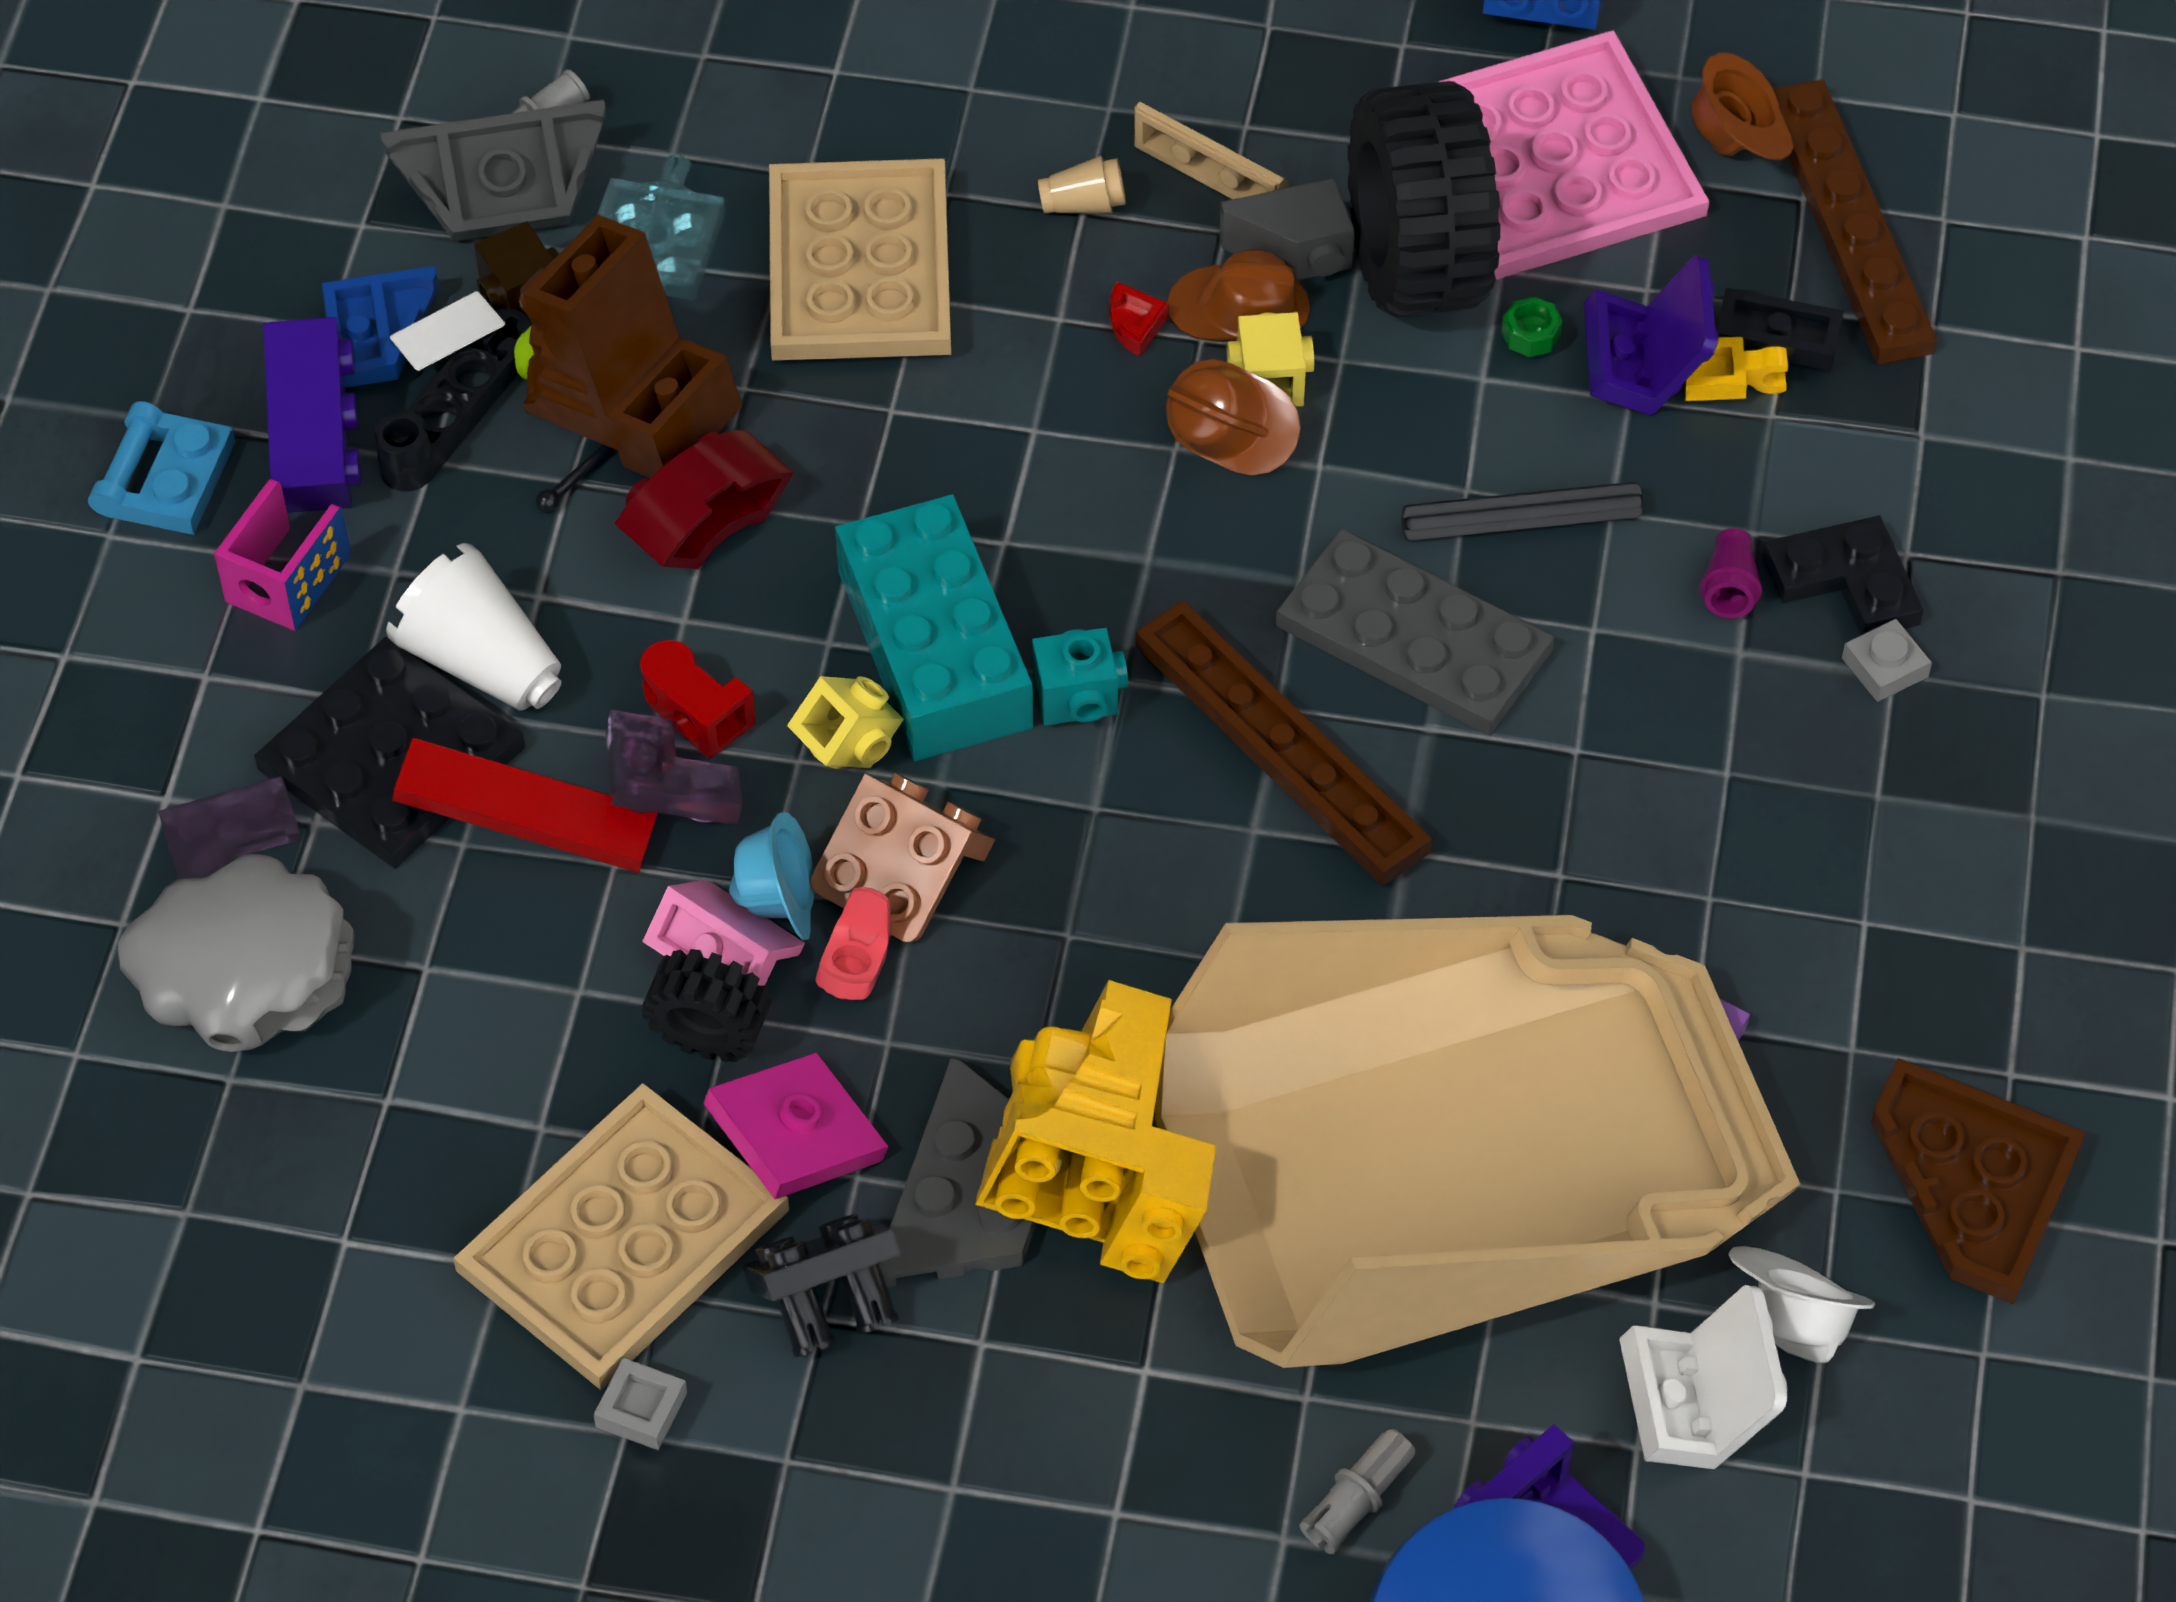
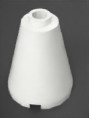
(476, 631)

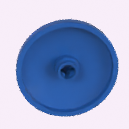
(1506, 1555)

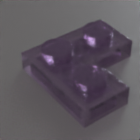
(652, 779)
(228, 825)

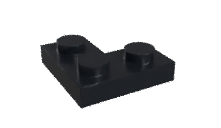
(1848, 558)

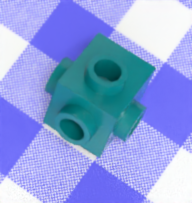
(1077, 676)

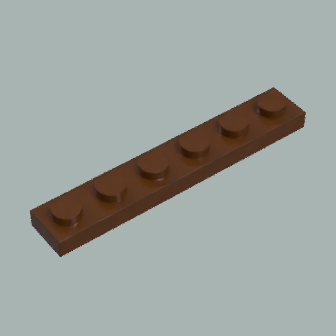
(1853, 226)
(1283, 743)

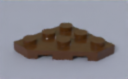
(1975, 1173)

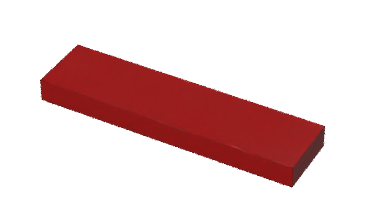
(523, 805)

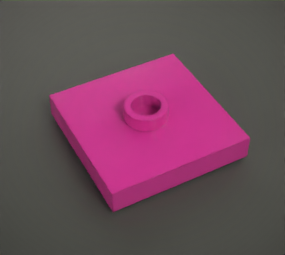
(795, 1125)

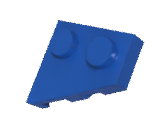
(372, 311)

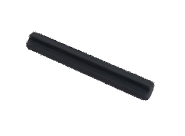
(1522, 511)

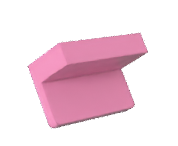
(709, 920)

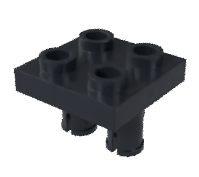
(793, 1270)

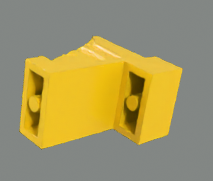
(1083, 1141)

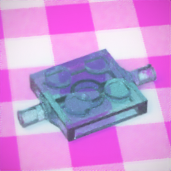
(676, 222)

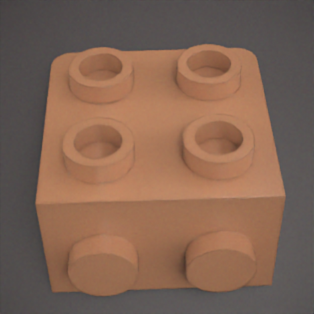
(898, 848)

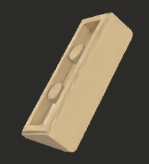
(1201, 156)

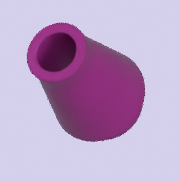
(1731, 578)

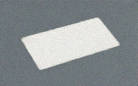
(447, 330)

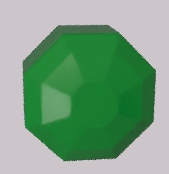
(1531, 326)

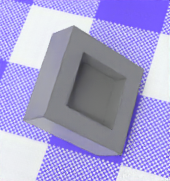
(1886, 660)
(640, 1403)

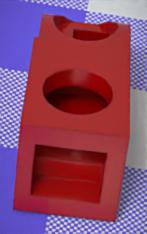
(698, 705)

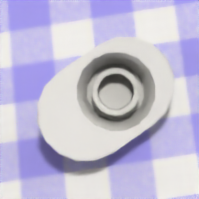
(1805, 1307)

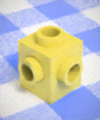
(846, 722)

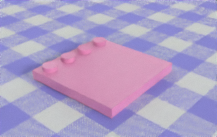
(1578, 154)

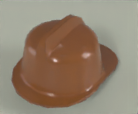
(1739, 110)
(1246, 284)
(1233, 417)

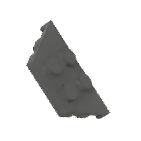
(500, 167)
(937, 1212)

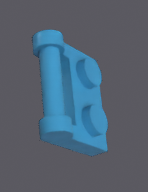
(180, 477)

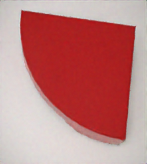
(1136, 317)

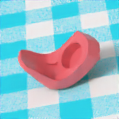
(856, 946)

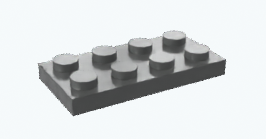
(1415, 631)

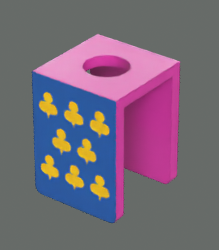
(304, 577)

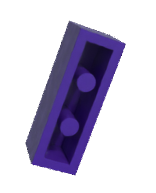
(311, 413)

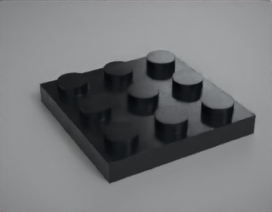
(354, 739)

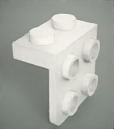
(1706, 1388)

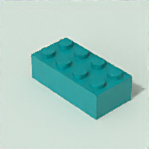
(934, 627)

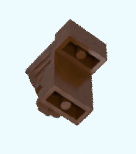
(613, 355)

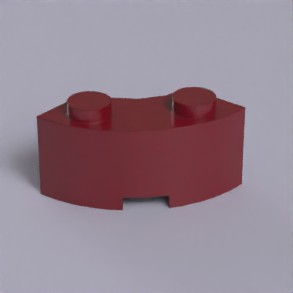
(703, 498)

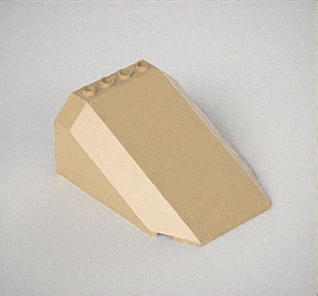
(1453, 1123)

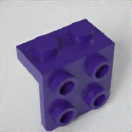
(1649, 351)
(1540, 1473)

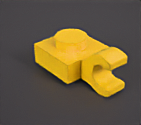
(1733, 369)

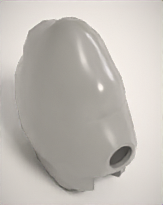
(240, 953)

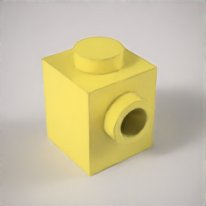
(1274, 350)

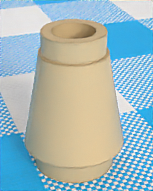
(1085, 188)

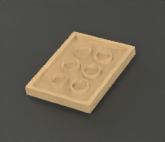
(859, 259)
(620, 1235)

